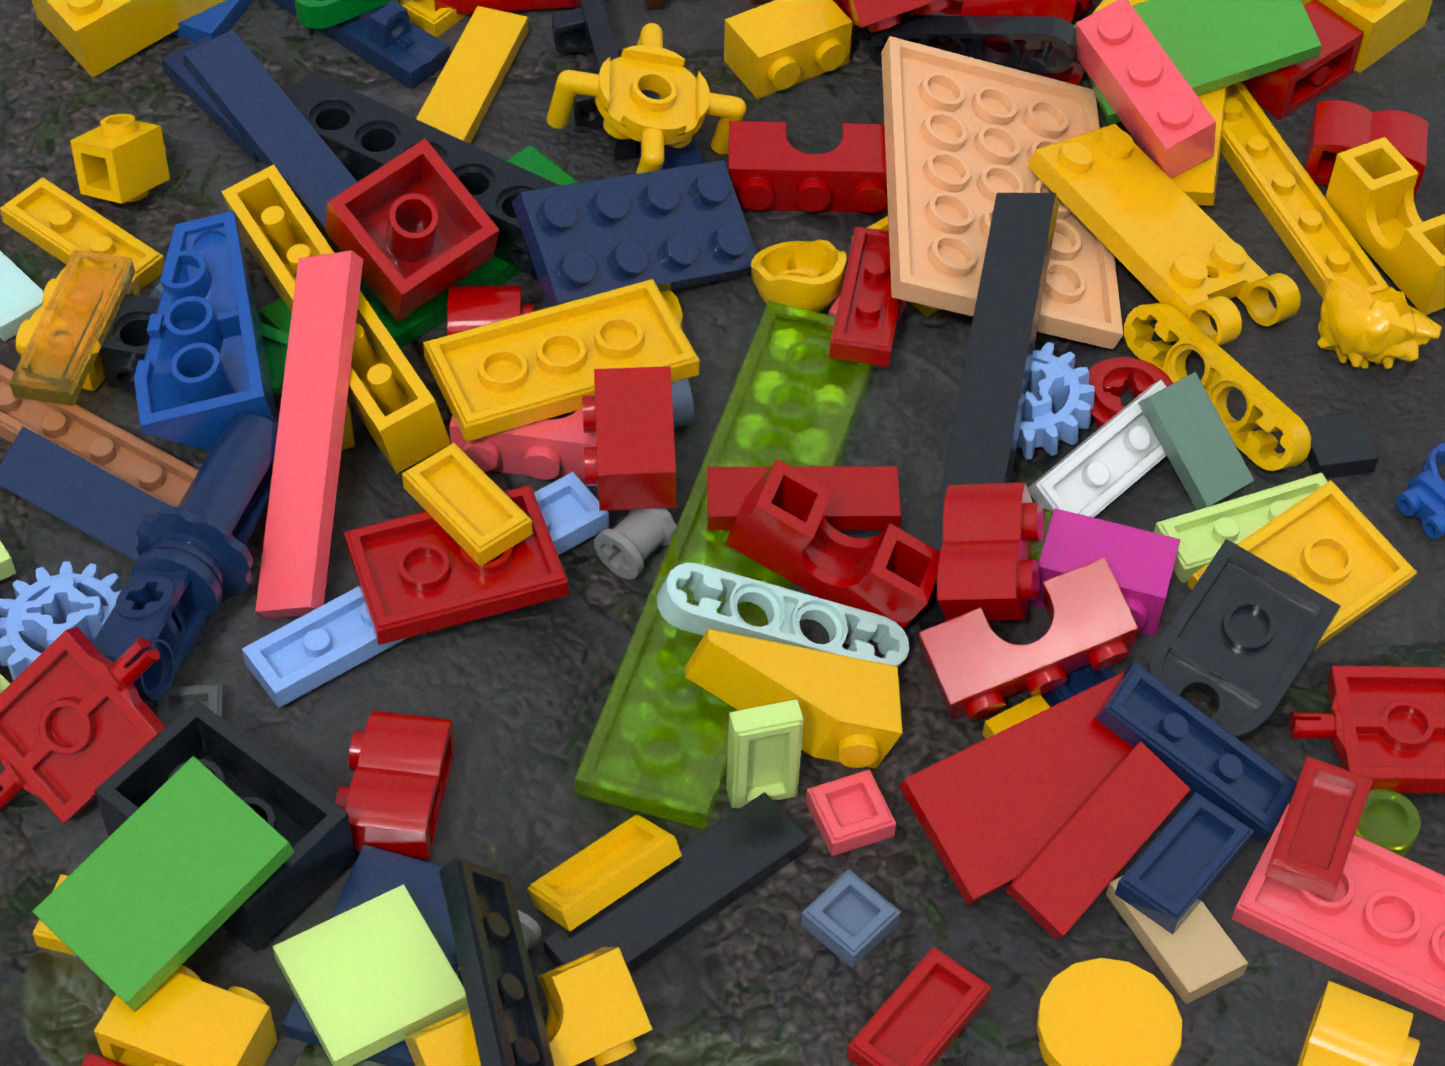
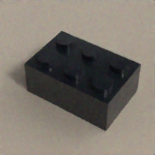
(294, 808)

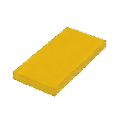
(547, 358)

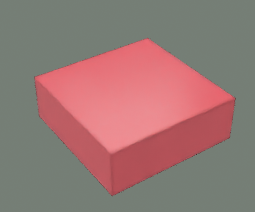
(850, 812)

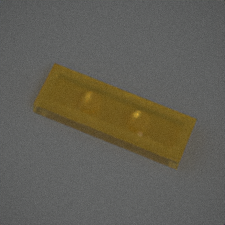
(72, 328)

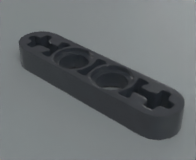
(971, 32)

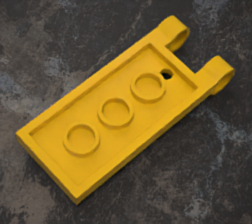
(1161, 233)

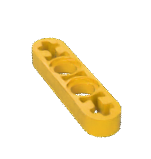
(1219, 378)

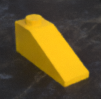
(845, 701)

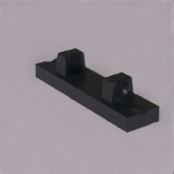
(589, 31)

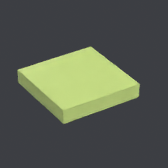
(370, 977)

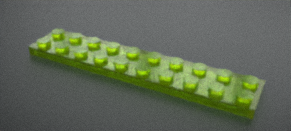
(660, 733)

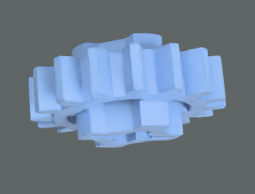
(1049, 387)
(50, 608)

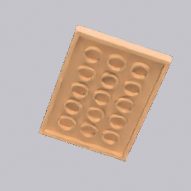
(953, 143)

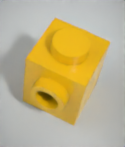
(120, 159)

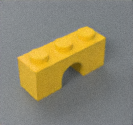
(1375, 201)
(590, 1015)

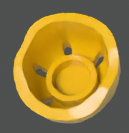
(800, 274)

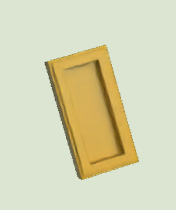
(467, 504)
(603, 872)

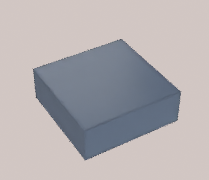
(850, 918)

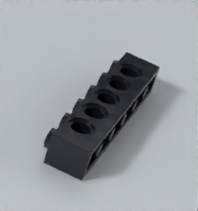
(372, 134)

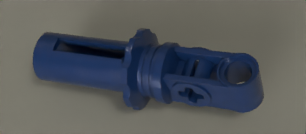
(194, 554)

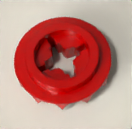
(1112, 378)

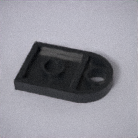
(1242, 638)

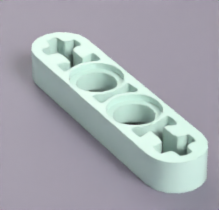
(783, 609)

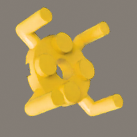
(641, 118)

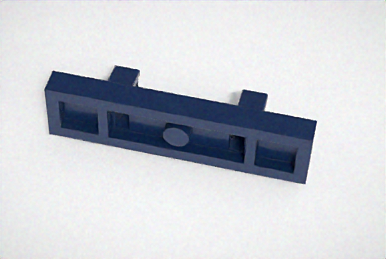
(388, 42)

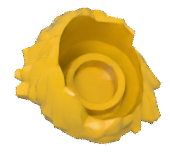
(1371, 326)

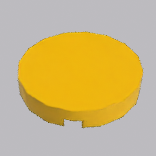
(1108, 1017)

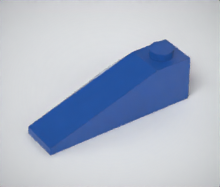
(204, 341)

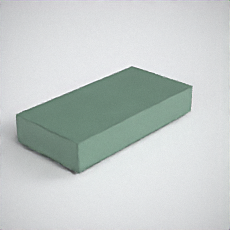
(1196, 441)

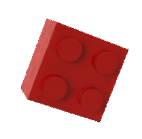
(412, 229)

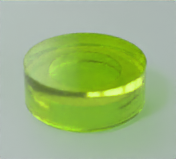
(1389, 821)

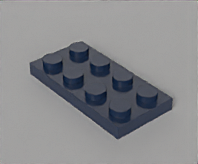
(635, 228)

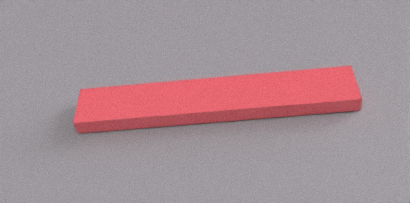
(309, 436)

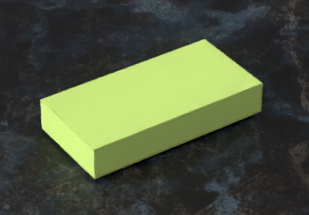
(764, 752)

